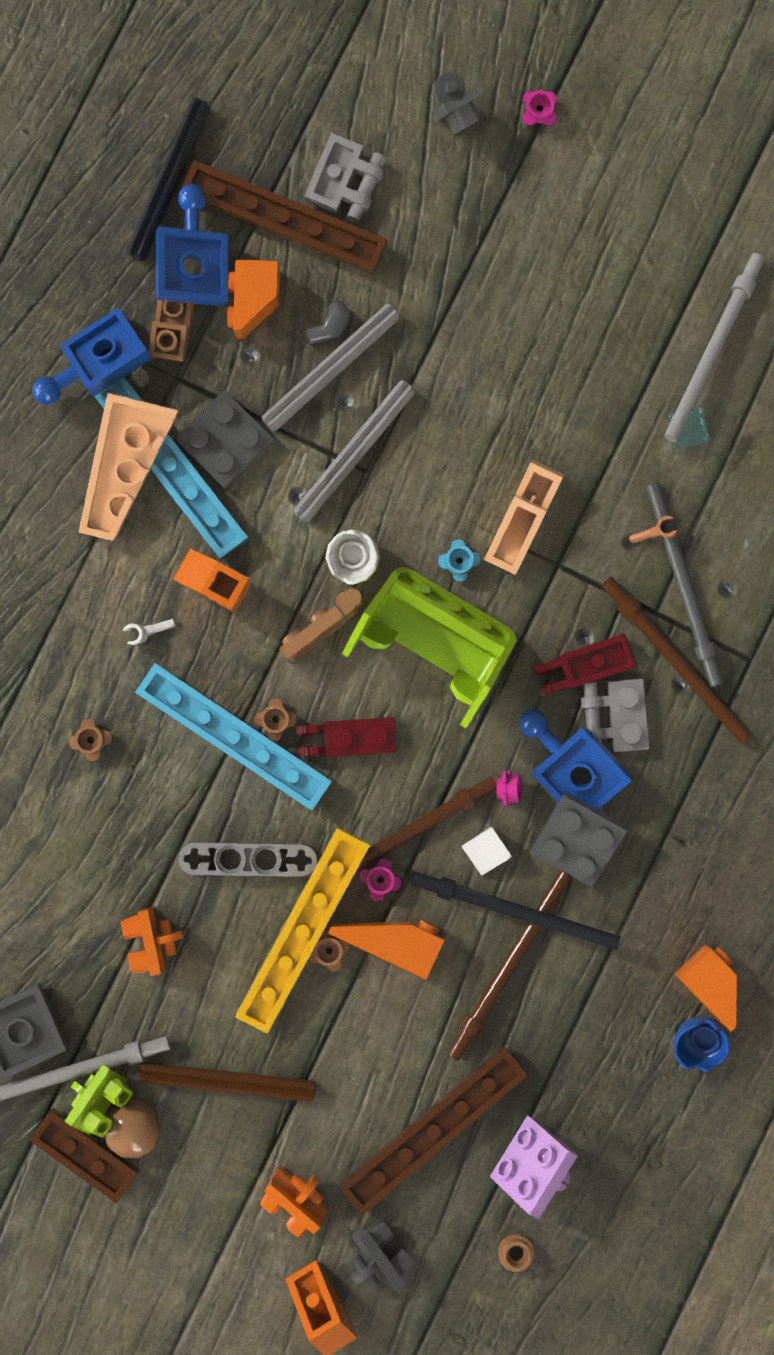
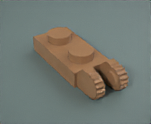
(323, 625)

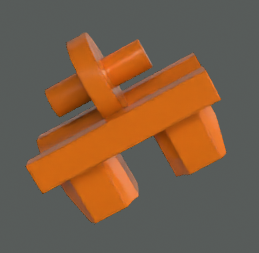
(150, 958)
(298, 1199)

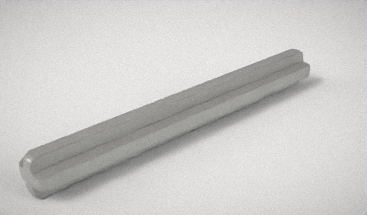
(330, 367)
(354, 451)

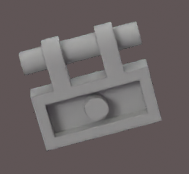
(335, 173)
(626, 714)

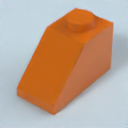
(712, 983)
(320, 1309)

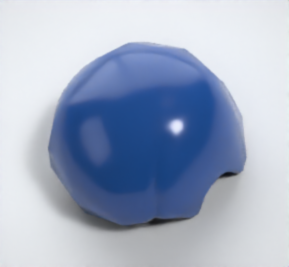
(701, 1043)

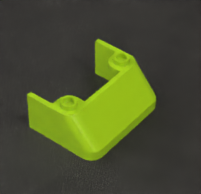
(439, 630)

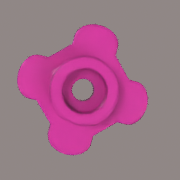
(539, 98)
(509, 788)
(378, 889)

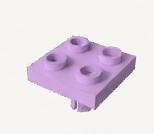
(534, 1167)

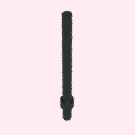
(447, 889)

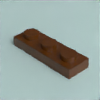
(84, 1156)

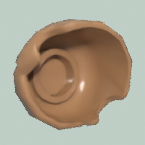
(132, 1129)

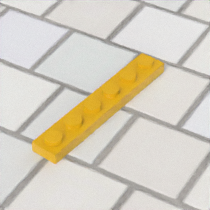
(302, 930)

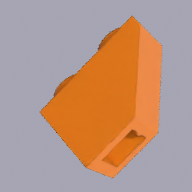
(255, 294)
(213, 580)

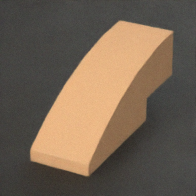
(524, 517)

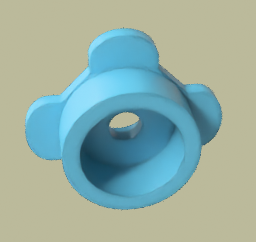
(448, 560)

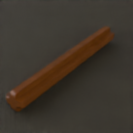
(227, 1081)

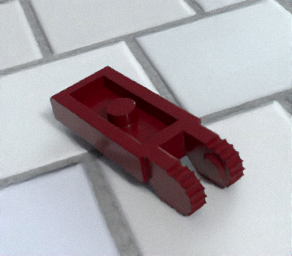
(588, 664)
(351, 737)

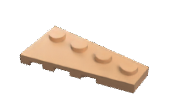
(124, 454)

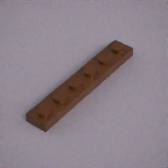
(287, 218)
(433, 1130)

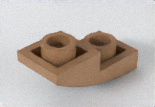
(171, 330)

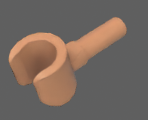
(654, 531)

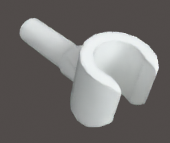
(145, 631)

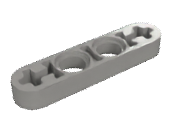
(248, 864)

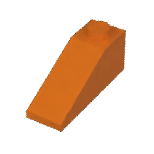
(399, 943)

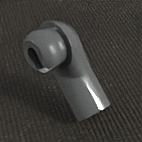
(333, 325)

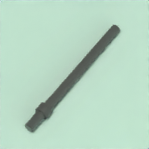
(705, 649)

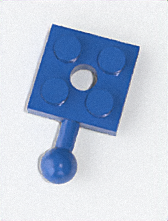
(206, 248)
(95, 370)
(579, 750)

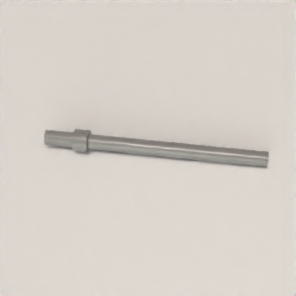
(742, 289)
(132, 1053)

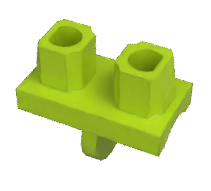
(95, 1099)

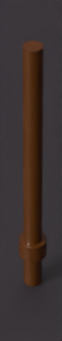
(630, 607)
(463, 800)
(472, 1024)

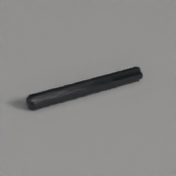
(168, 179)

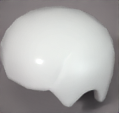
(352, 556)

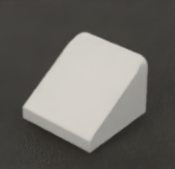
(486, 851)

